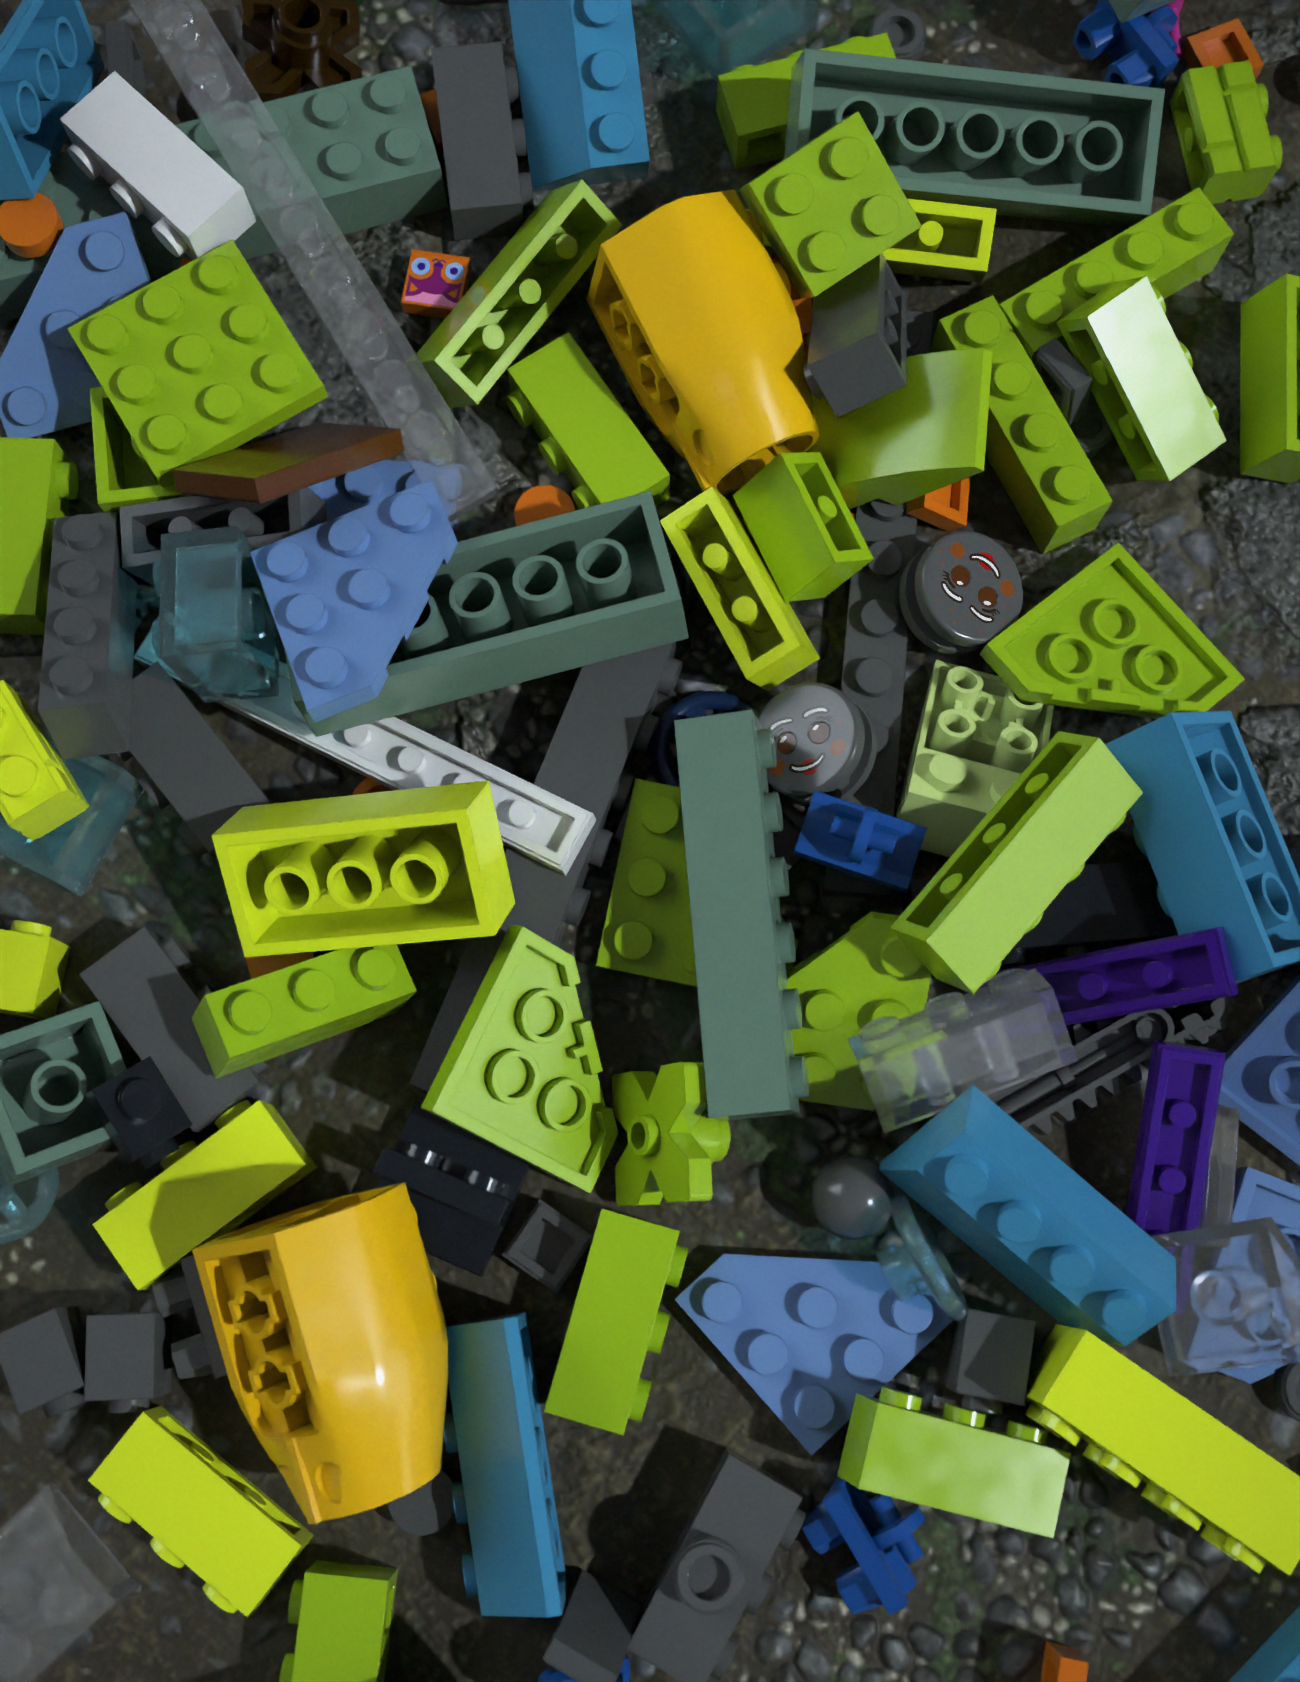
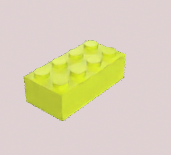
(366, 870)
(1156, 1436)

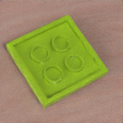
(198, 362)

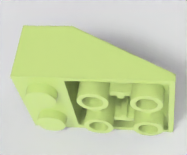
(967, 753)

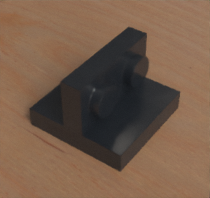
(456, 1186)

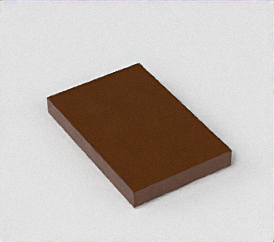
(288, 462)

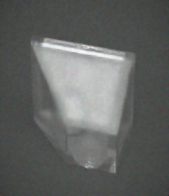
(1232, 1298)

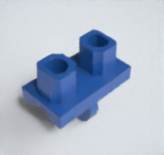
(1138, 46)
(860, 841)
(878, 1539)

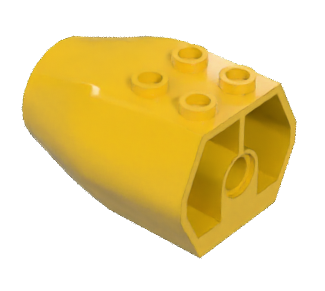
(707, 336)
(335, 1347)

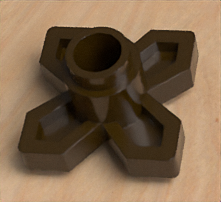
(299, 44)

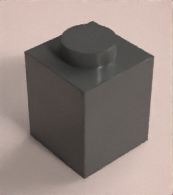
(127, 1359)
(990, 1360)
(46, 1362)

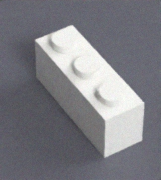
(156, 170)

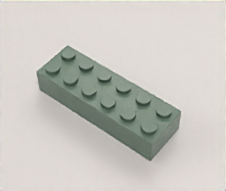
(991, 134)
(531, 608)

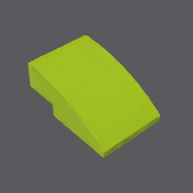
(913, 436)

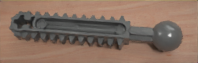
(855, 1197)

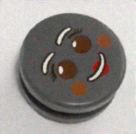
(960, 592)
(819, 743)

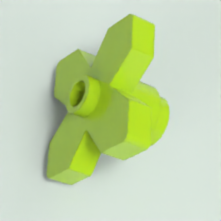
(666, 1136)

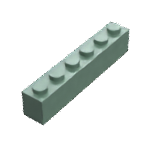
(737, 917)

